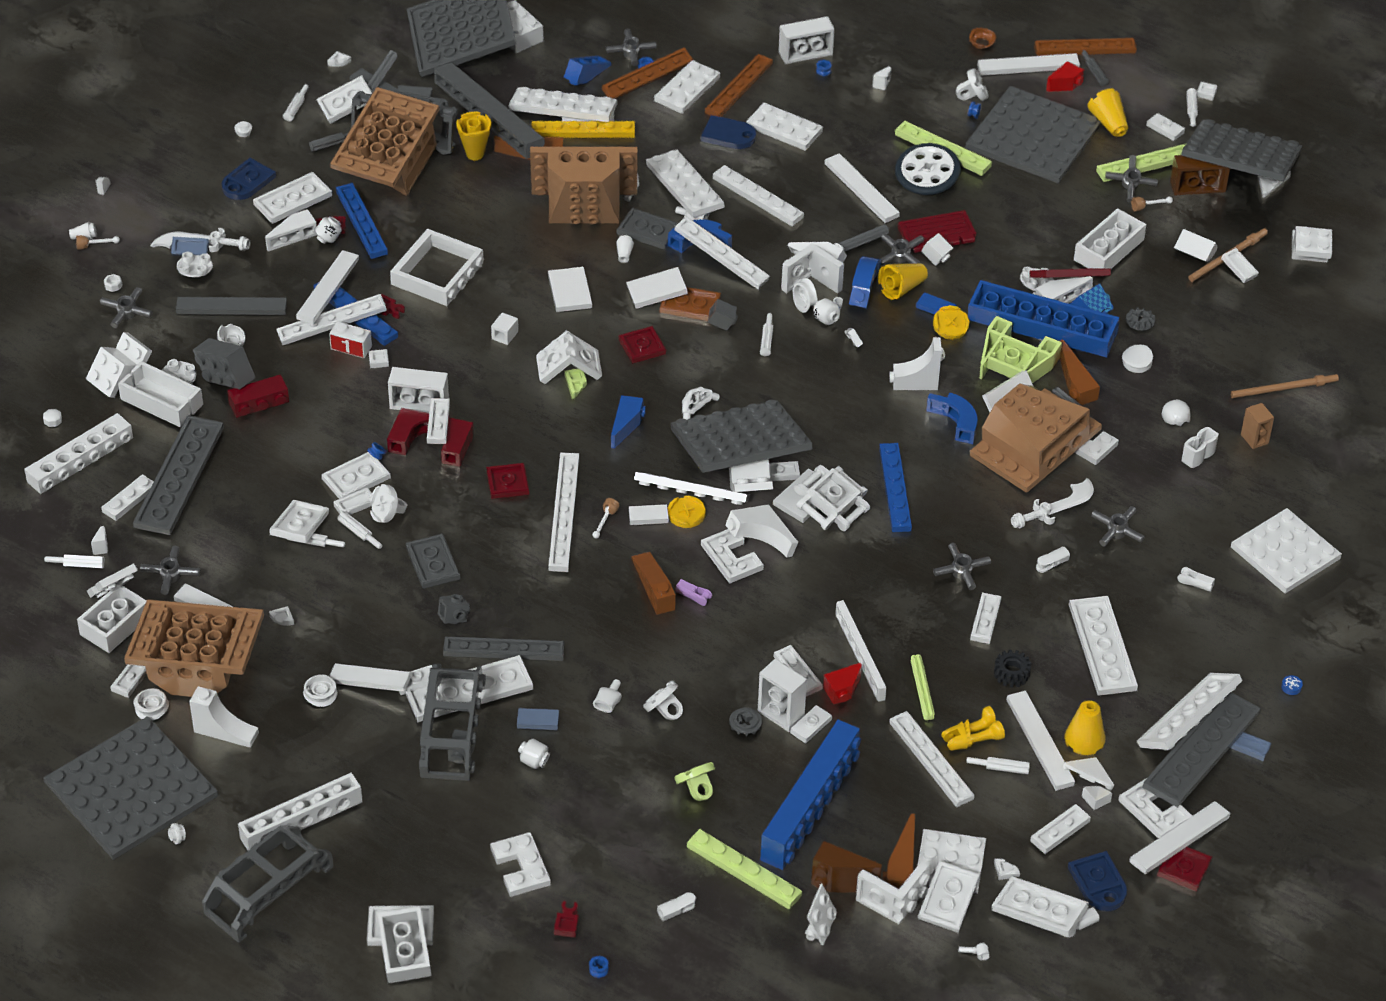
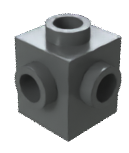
(453, 609)

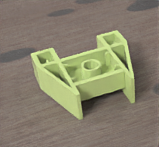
(1012, 356)

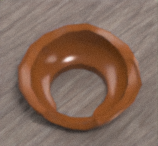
(982, 33)

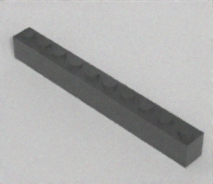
(475, 98)

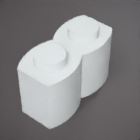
(1200, 447)

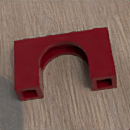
(414, 423)

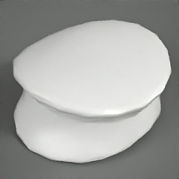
(804, 295)
(1137, 358)
(320, 690)
(151, 704)

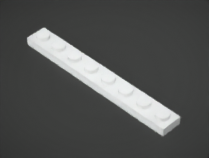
(564, 512)

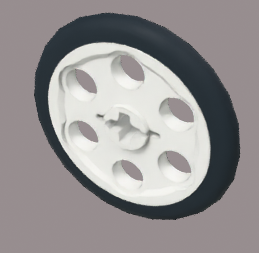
(926, 187)

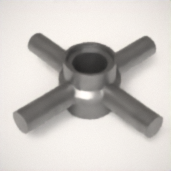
(631, 47)
(1135, 174)
(900, 249)
(126, 307)
(1117, 526)
(962, 566)
(170, 570)

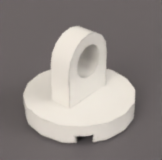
(974, 87)
(385, 503)
(662, 699)

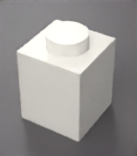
(937, 250)
(504, 328)

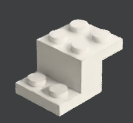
(1311, 244)
(115, 363)
(750, 476)

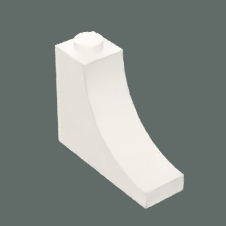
(920, 372)
(764, 525)
(216, 721)

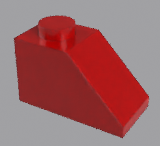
(1065, 78)
(842, 683)

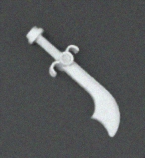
(216, 239)
(1081, 493)

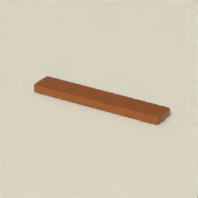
(1092, 46)
(647, 74)
(739, 86)

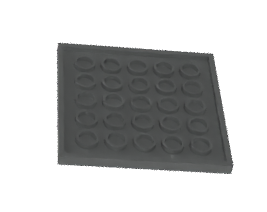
(458, 31)
(1033, 134)
(1242, 150)
(740, 436)
(130, 787)

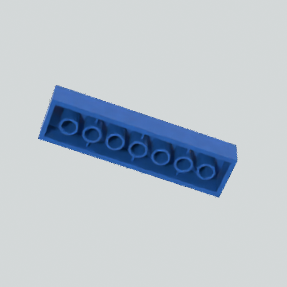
(1043, 317)
(810, 795)

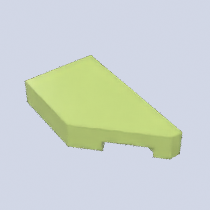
(576, 381)

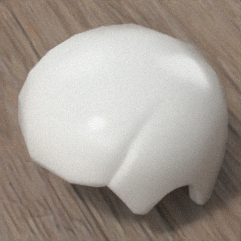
(231, 334)
(1176, 412)

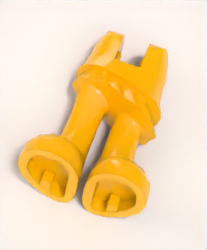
(960, 737)

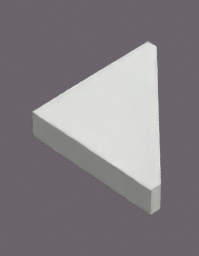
(1268, 185)
(1090, 770)

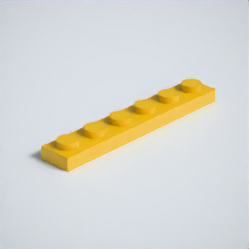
(585, 129)

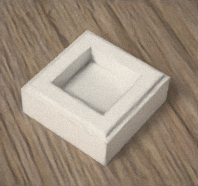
(1206, 91)
(378, 358)

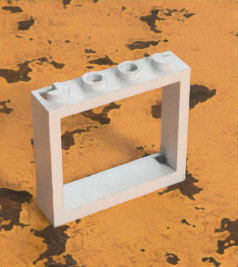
(400, 273)

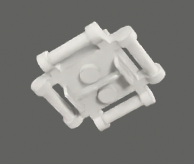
(833, 496)

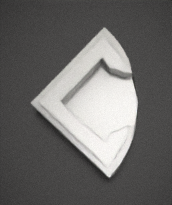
(339, 59)
(102, 185)
(851, 333)
(282, 616)
(1005, 869)

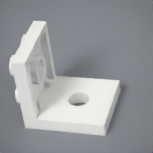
(815, 263)
(565, 351)
(889, 900)

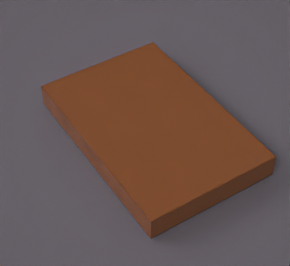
(691, 305)

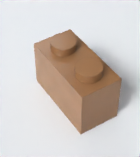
(1257, 425)

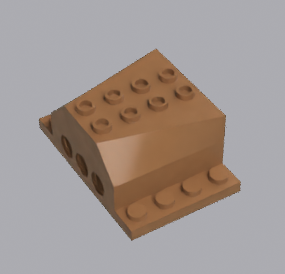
(389, 140)
(584, 181)
(1032, 435)
(193, 644)

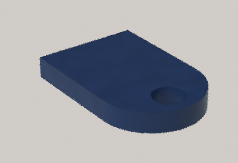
(728, 133)
(247, 180)
(1099, 879)

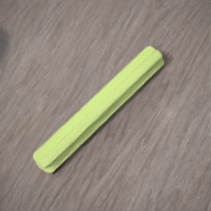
(922, 687)

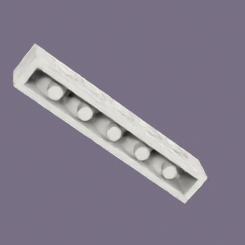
(78, 453)
(303, 810)

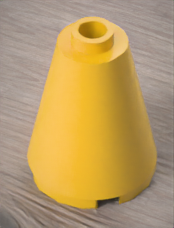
(1109, 111)
(474, 133)
(901, 278)
(1086, 729)

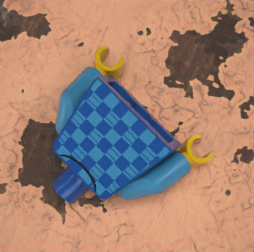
(1094, 299)

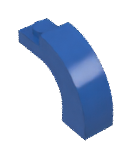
(680, 243)
(863, 280)
(957, 409)

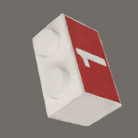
(350, 339)

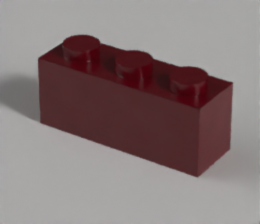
(258, 396)

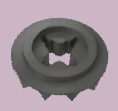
(1145, 323)
(747, 715)

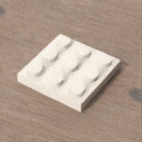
(953, 849)

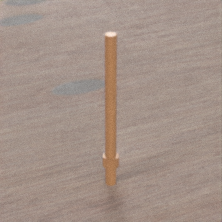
(1251, 240)
(1318, 380)

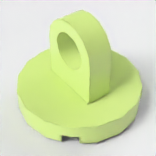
(696, 777)

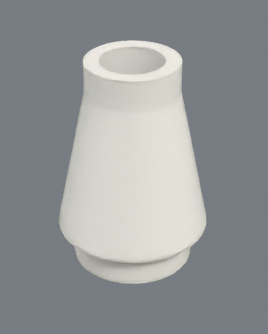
(87, 229)
(624, 247)

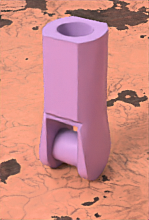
(693, 592)

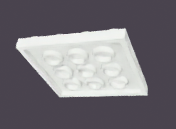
(1286, 550)

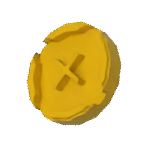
(951, 322)
(686, 511)

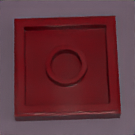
(642, 344)
(507, 480)
(1185, 868)

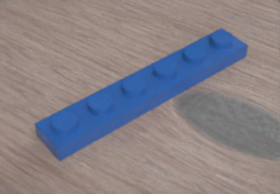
(361, 220)
(379, 329)
(895, 487)

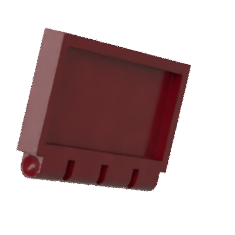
(951, 226)
(1070, 272)

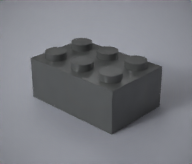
(224, 363)

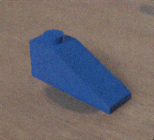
(585, 68)
(627, 418)

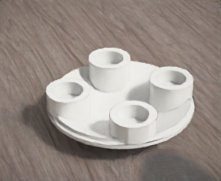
(194, 265)
(1033, 283)
(181, 370)

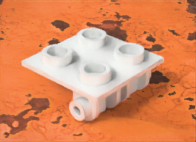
(820, 916)

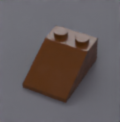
(1197, 176)
(840, 869)

